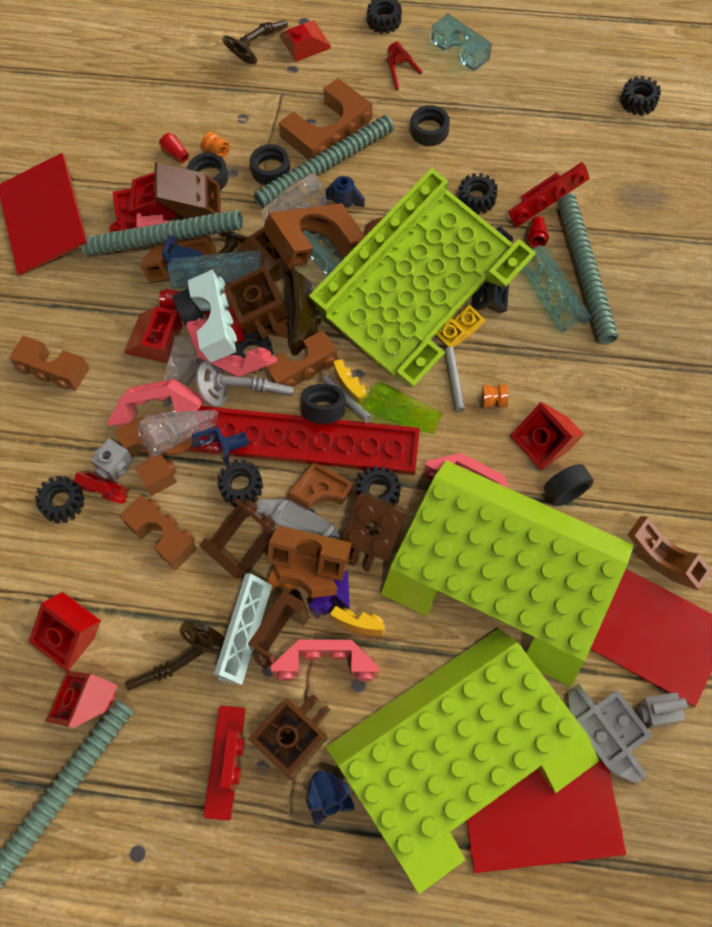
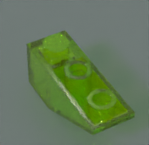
(401, 408)

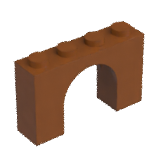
(310, 139)
(332, 221)

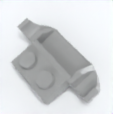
(294, 516)
(612, 731)

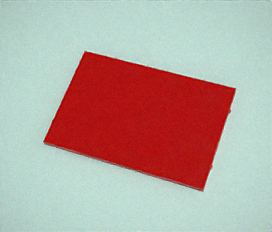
(41, 214)
(657, 637)
(543, 828)

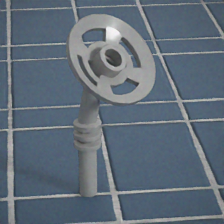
(220, 383)

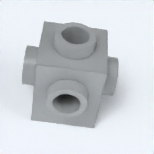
(111, 461)

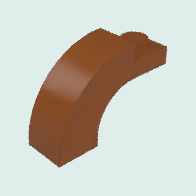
(155, 266)
(665, 557)

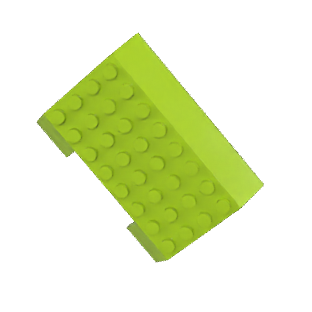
(415, 277)
(511, 564)
(456, 749)

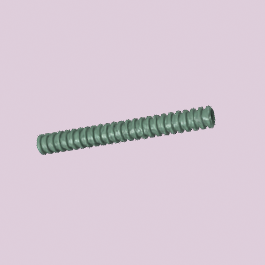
(327, 159)
(159, 233)
(587, 269)
(61, 789)

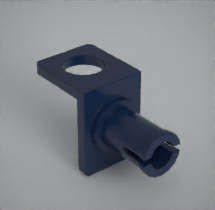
(177, 251)
(223, 443)

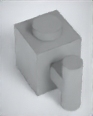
(662, 710)

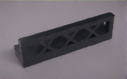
(497, 295)

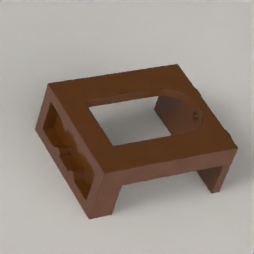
(215, 546)
(283, 609)

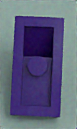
(325, 604)

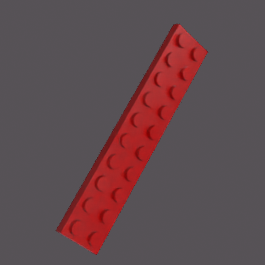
(332, 444)

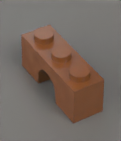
(320, 356)
(65, 371)
(155, 471)
(145, 517)
(291, 545)

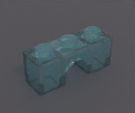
(451, 32)

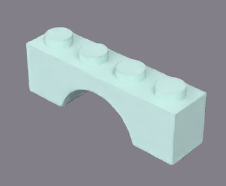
(216, 335)

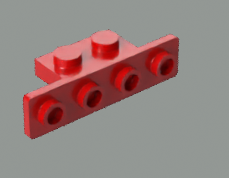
(547, 193)
(224, 766)

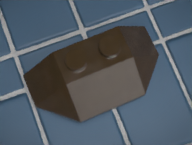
(302, 312)

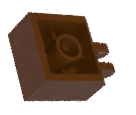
(257, 302)
(363, 538)
(291, 720)

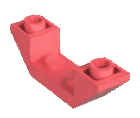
(234, 364)
(182, 397)
(465, 462)
(289, 663)

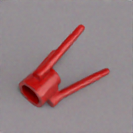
(398, 55)

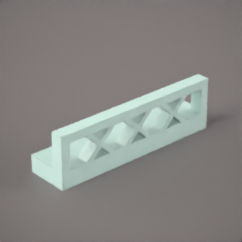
(243, 625)

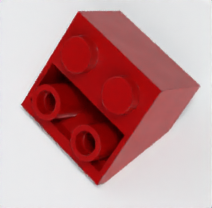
(154, 334)

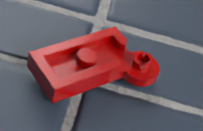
(121, 205)
(110, 490)

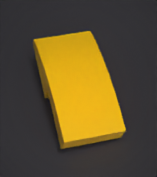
(461, 327)
(349, 384)
(366, 624)

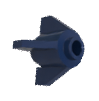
(344, 191)
(327, 796)

